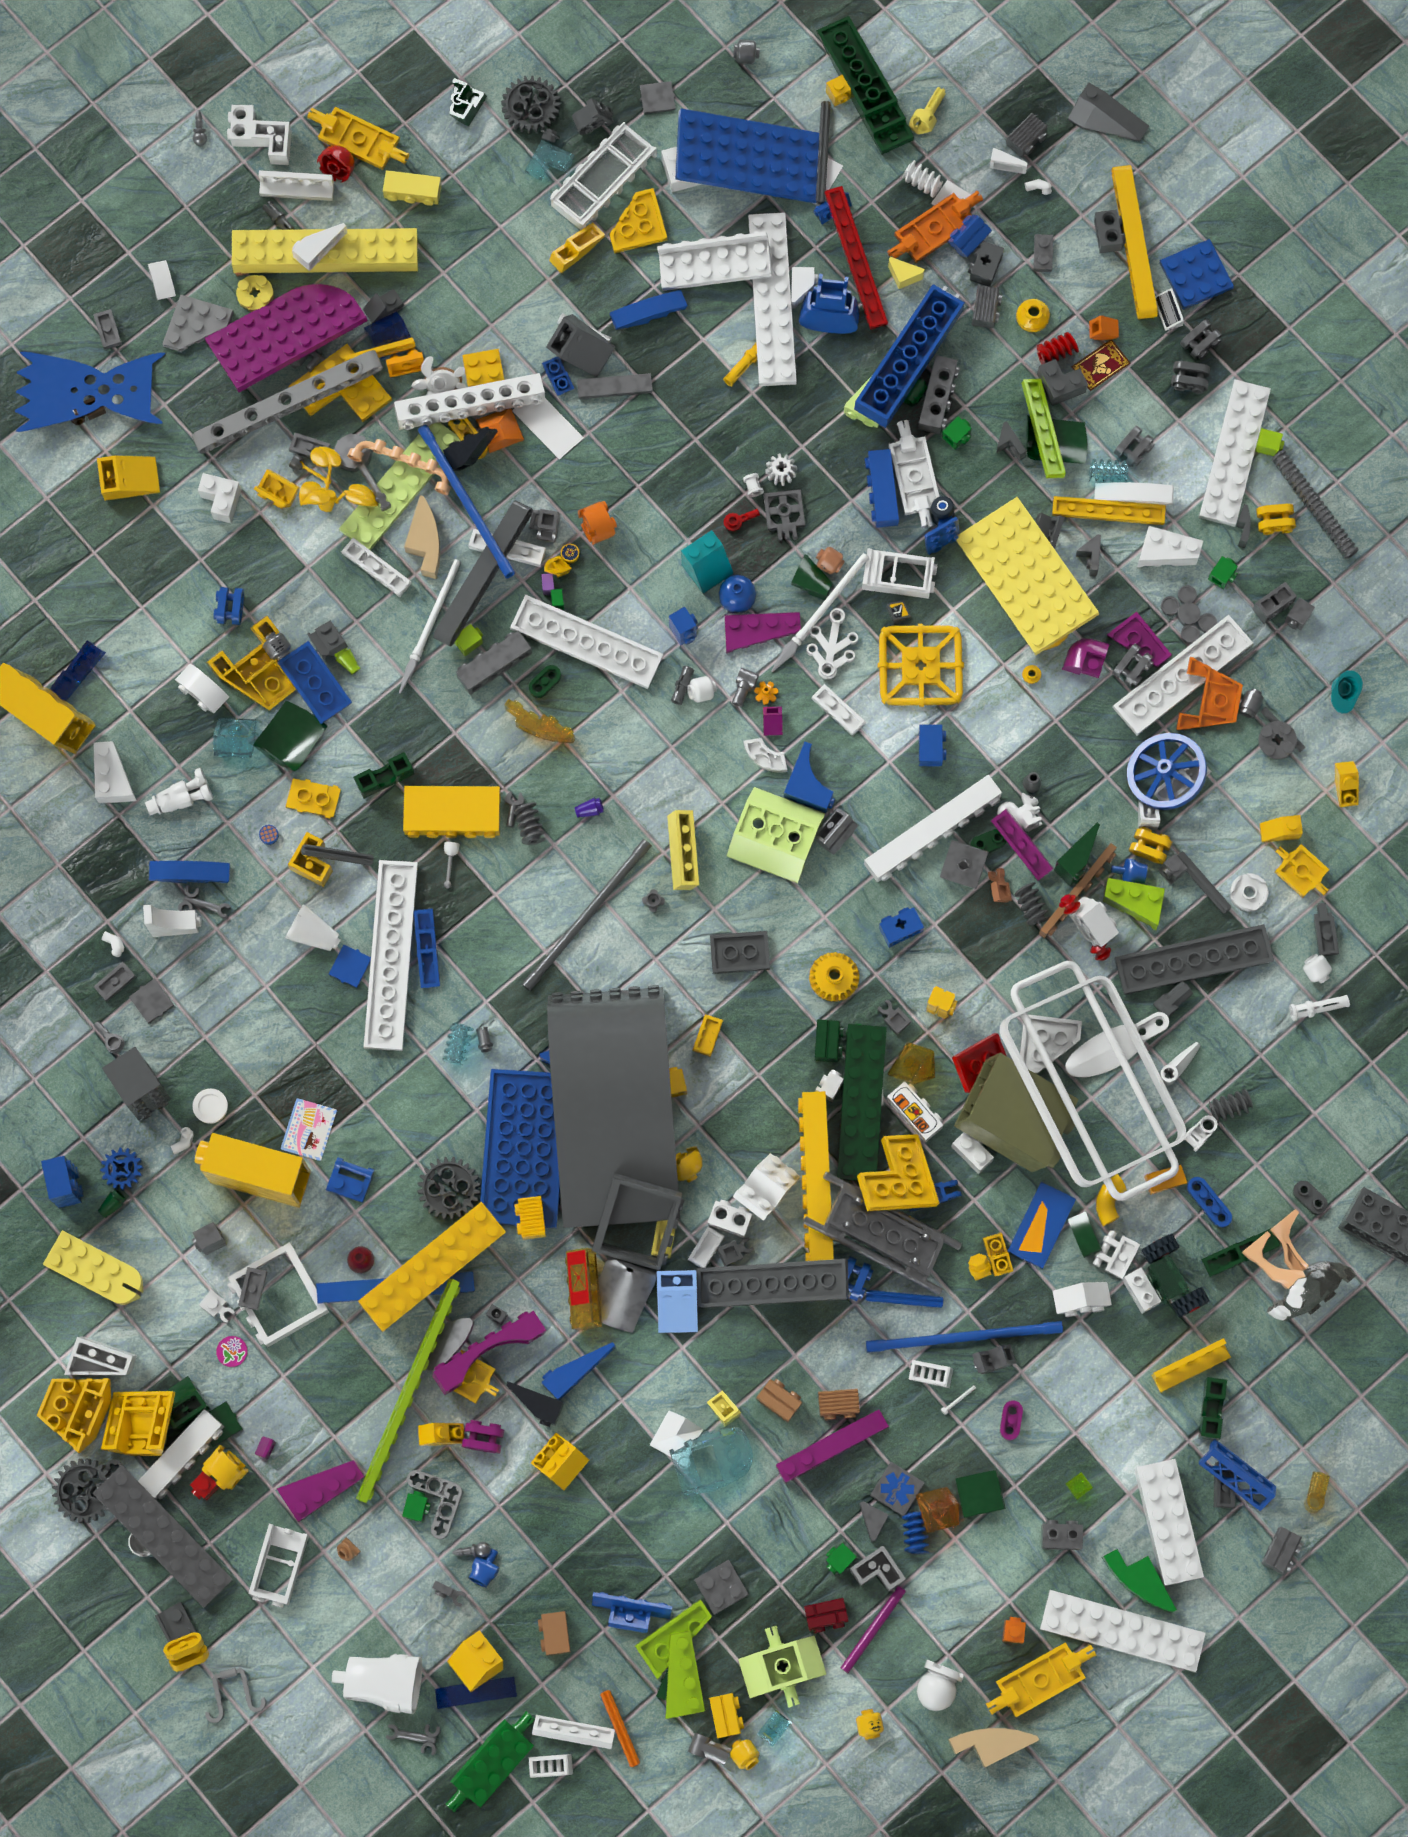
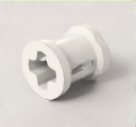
(753, 485)

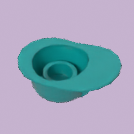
(1346, 691)

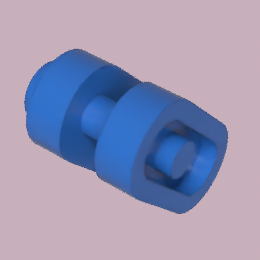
(223, 597)
(865, 1273)

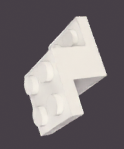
(767, 1186)

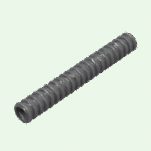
(1316, 506)

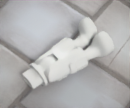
(178, 795)

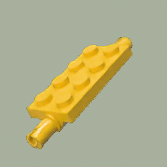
(359, 137)
(1040, 1679)

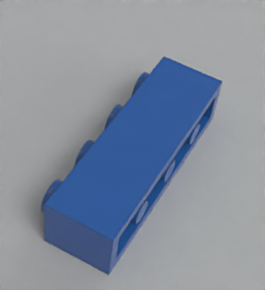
(882, 487)

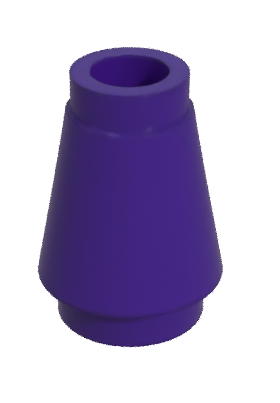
(590, 808)

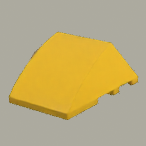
(76, 1409)

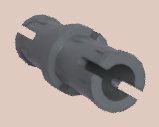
(278, 217)
(682, 685)

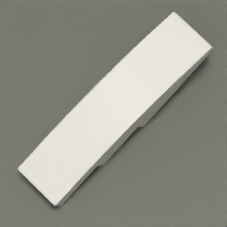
(1135, 492)

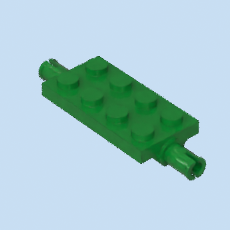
(491, 1763)

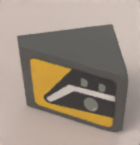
(898, 611)

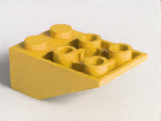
(127, 476)

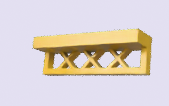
(1191, 1365)

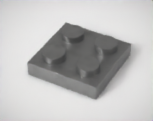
(721, 1587)

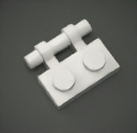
(1121, 1257)

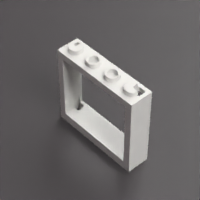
(293, 1327)

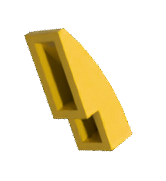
(576, 247)

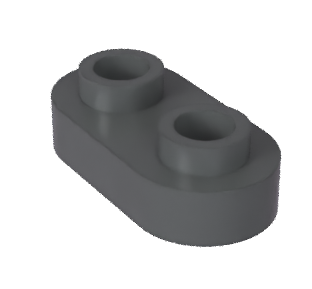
(1308, 1199)

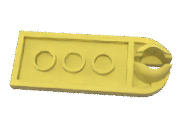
(94, 1269)

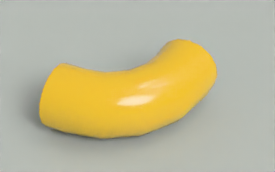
(1106, 1203)

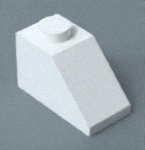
(802, 282)

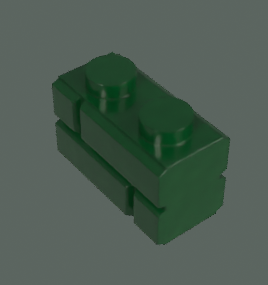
(827, 1040)

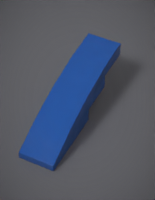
(648, 309)
(189, 871)
(426, 948)

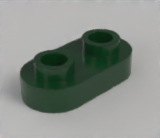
(543, 681)
(988, 841)

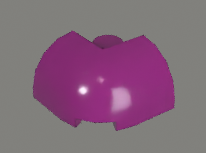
(1086, 657)

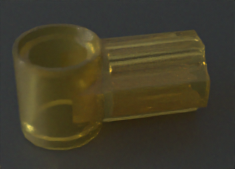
(1317, 1490)

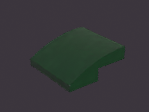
(980, 1493)

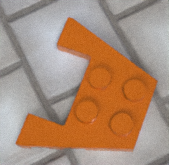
(1219, 698)

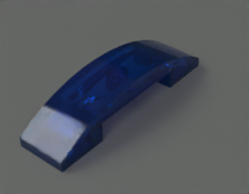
(490, 1690)

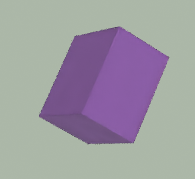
(547, 583)

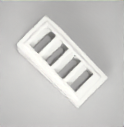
(1007, 162)
(947, 1378)
(568, 1768)

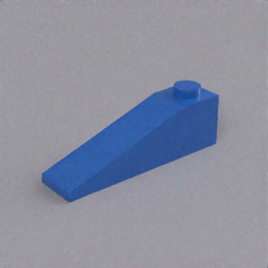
(569, 1375)

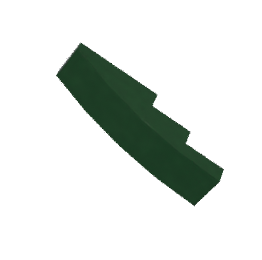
(1232, 1255)

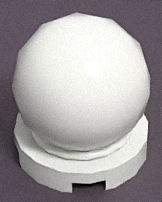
(937, 1687)

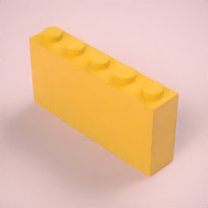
(452, 811)

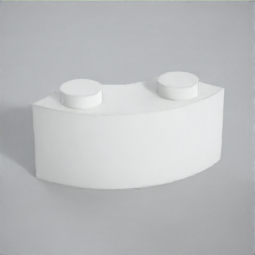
(201, 688)

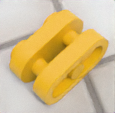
(1268, 525)
(1160, 841)
(186, 1652)

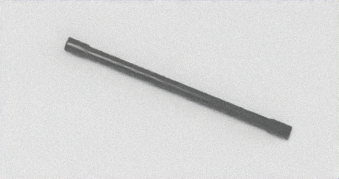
(636, 855)

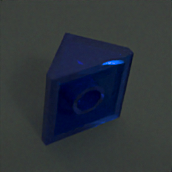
(387, 330)

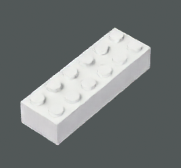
(1168, 1522)

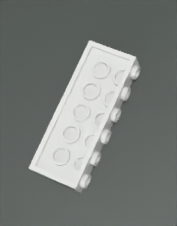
(714, 260)

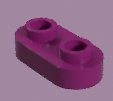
(1010, 1420)

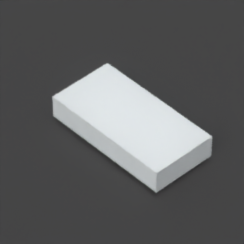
(706, 1248)

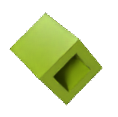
(1269, 442)
(469, 639)

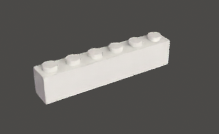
(181, 1454)

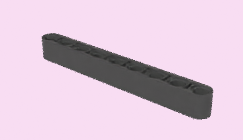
(481, 575)

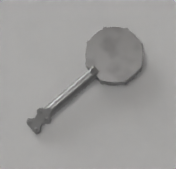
(343, 447)

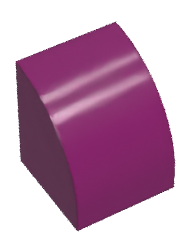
(772, 721)

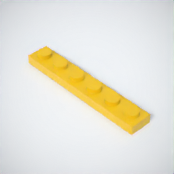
(1109, 510)

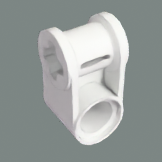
(1198, 1134)

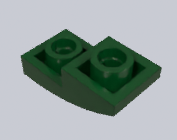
(1084, 1234)

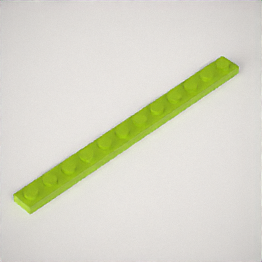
(405, 1398)

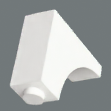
(170, 922)

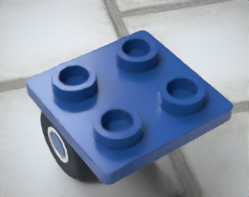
(947, 523)

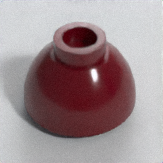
(360, 1259)

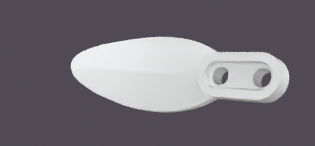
(1097, 1054)

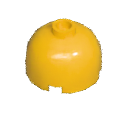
(688, 1164)

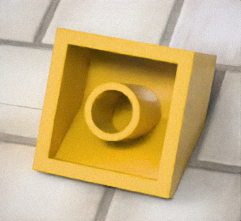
(475, 1661)

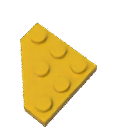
(639, 223)

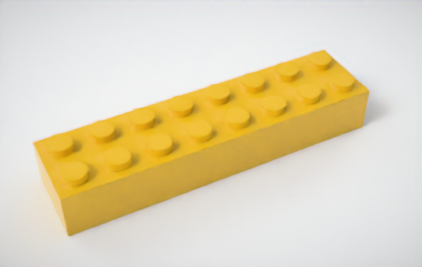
(431, 1266)

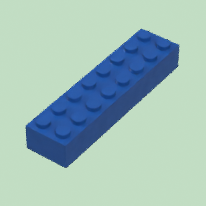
(909, 356)

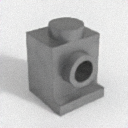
(1173, 869)

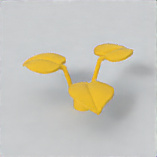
(324, 497)

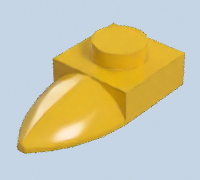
(557, 566)

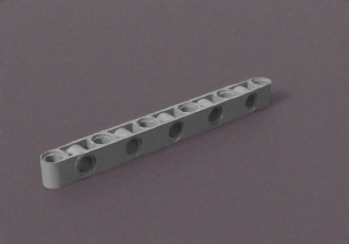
(300, 395)

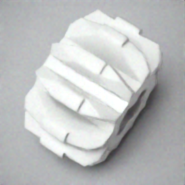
(774, 471)

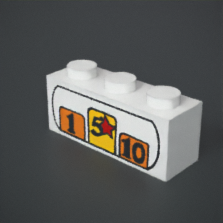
(915, 1111)

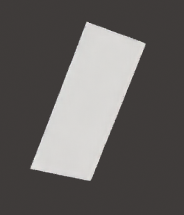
(549, 427)

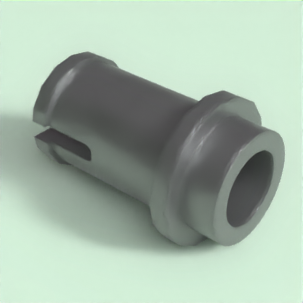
(484, 1040)

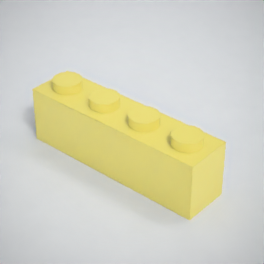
(683, 850)

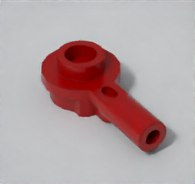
(733, 521)

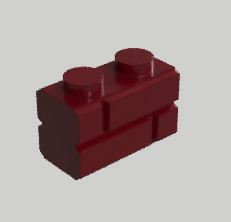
(826, 1614)

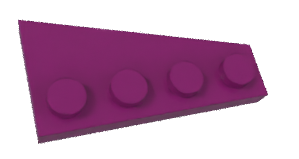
(316, 1490)

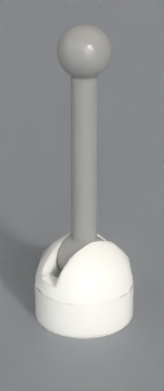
(450, 849)

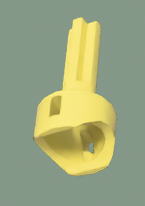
(925, 117)

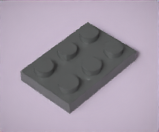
(739, 952)

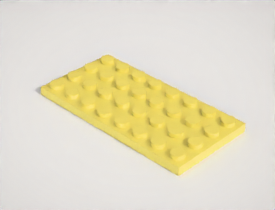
(1026, 576)

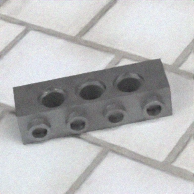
(942, 367)

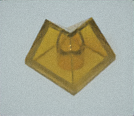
(914, 1064)

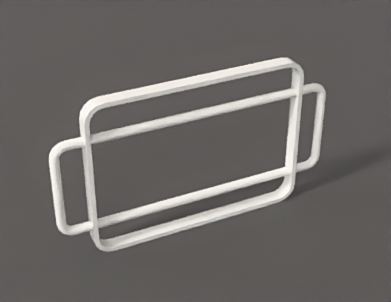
(1144, 1055)

